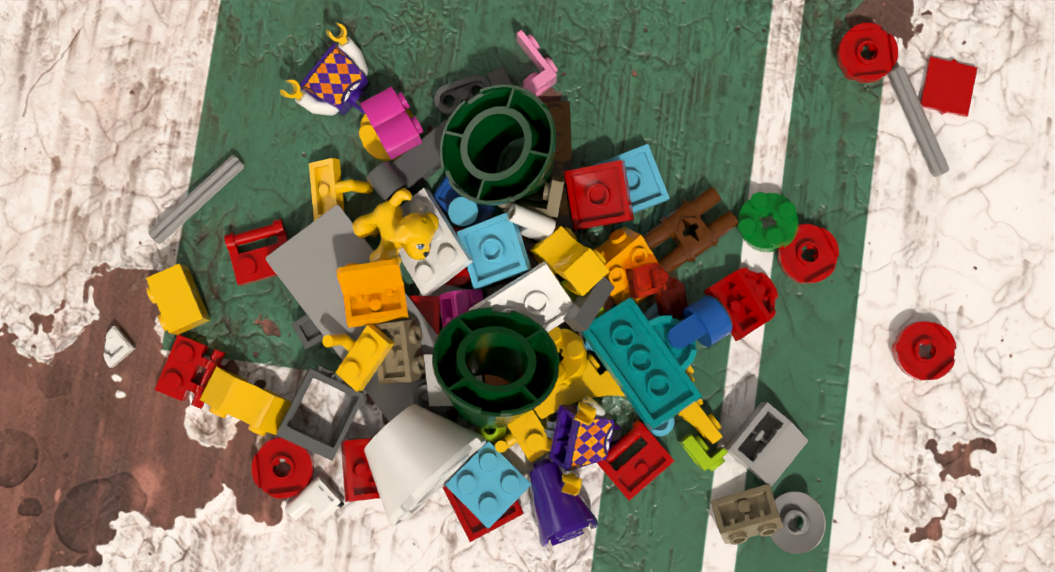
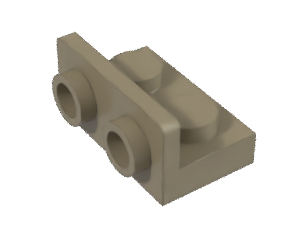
(405, 359)
(747, 515)

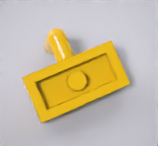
(328, 187)
(363, 355)
(529, 435)

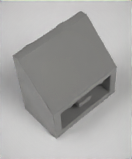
(766, 443)

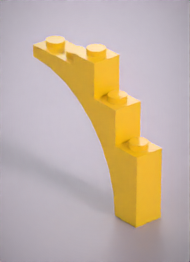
(596, 385)

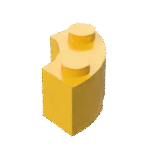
(571, 260)
(235, 396)

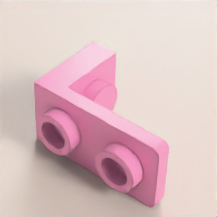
(537, 82)

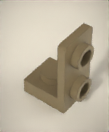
(552, 194)

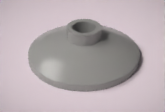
(791, 537)

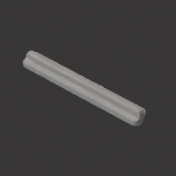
(918, 121)
(196, 199)

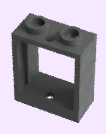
(307, 440)

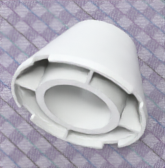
(417, 458)

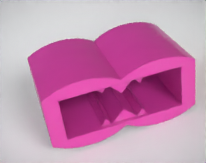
(392, 123)

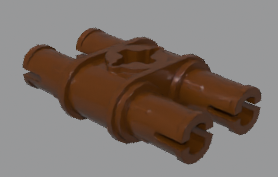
(704, 236)

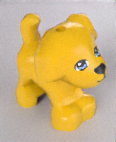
(411, 232)

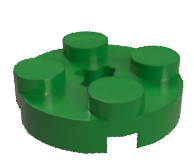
(761, 206)

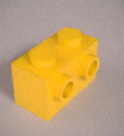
(177, 299)

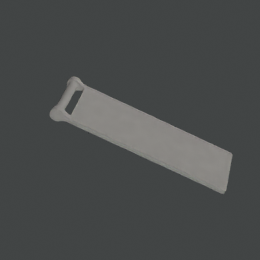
(309, 272)

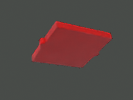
(948, 86)

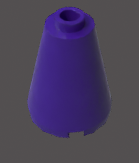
(557, 513)

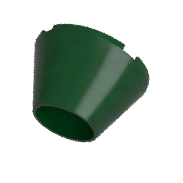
(482, 130)
(498, 346)

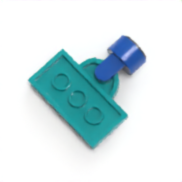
(652, 355)

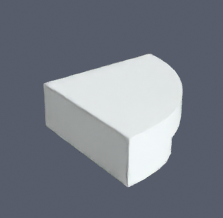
(116, 347)

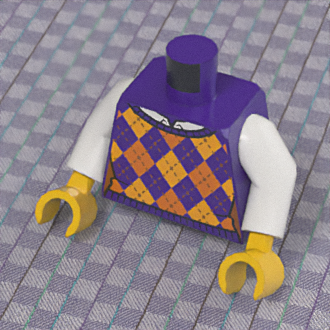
(335, 81)
(581, 439)

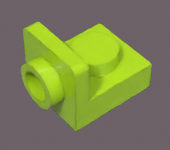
(697, 451)

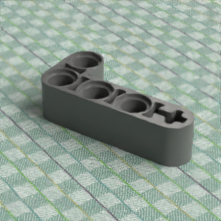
(410, 168)

